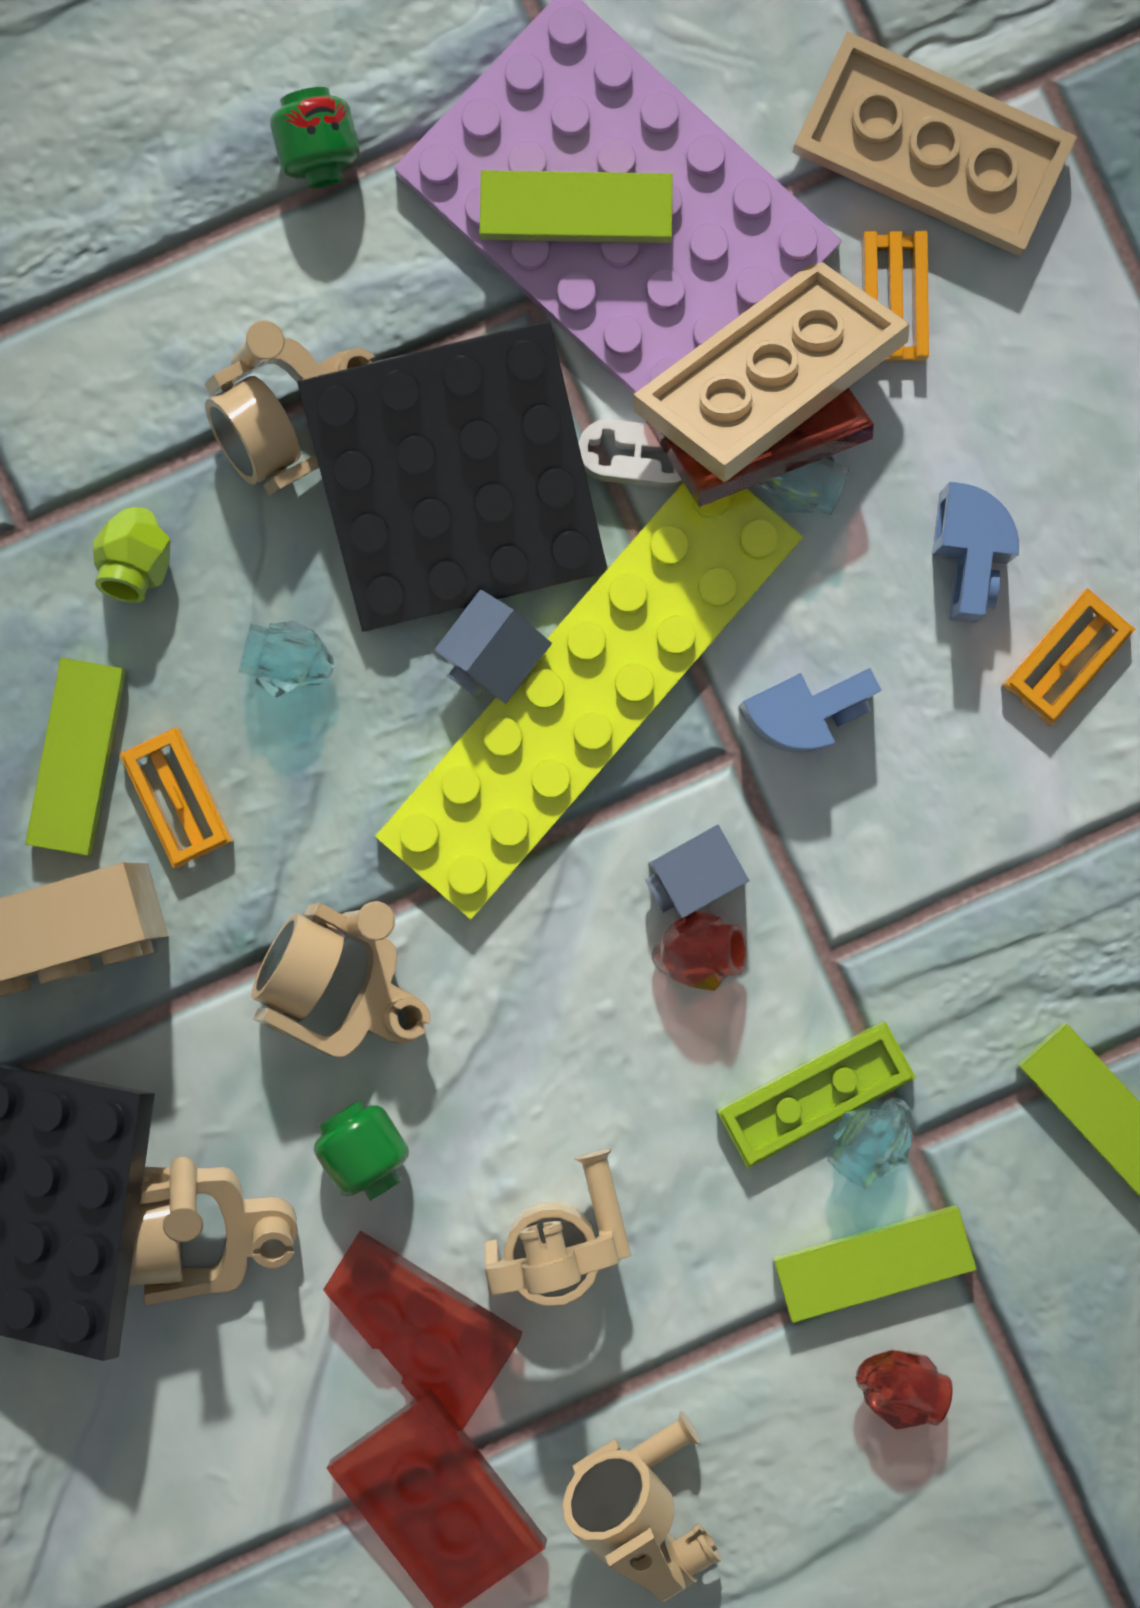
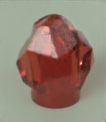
(701, 951)
(905, 1388)

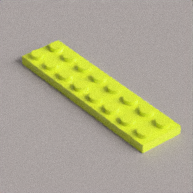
(586, 693)

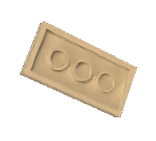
(934, 144)
(770, 369)

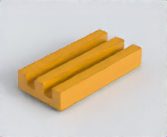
(895, 244)
(1033, 696)
(200, 845)

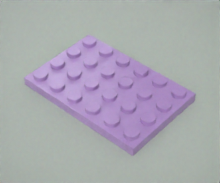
(589, 102)

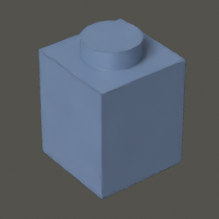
(491, 648)
(695, 873)

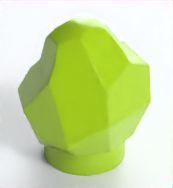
(131, 555)

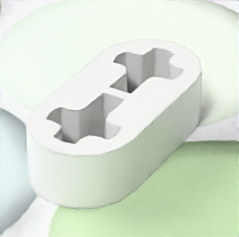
(625, 468)

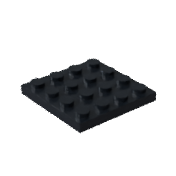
(453, 475)
(68, 1207)

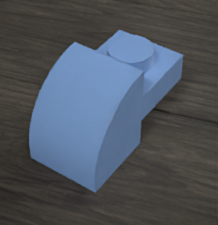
(976, 532)
(795, 719)

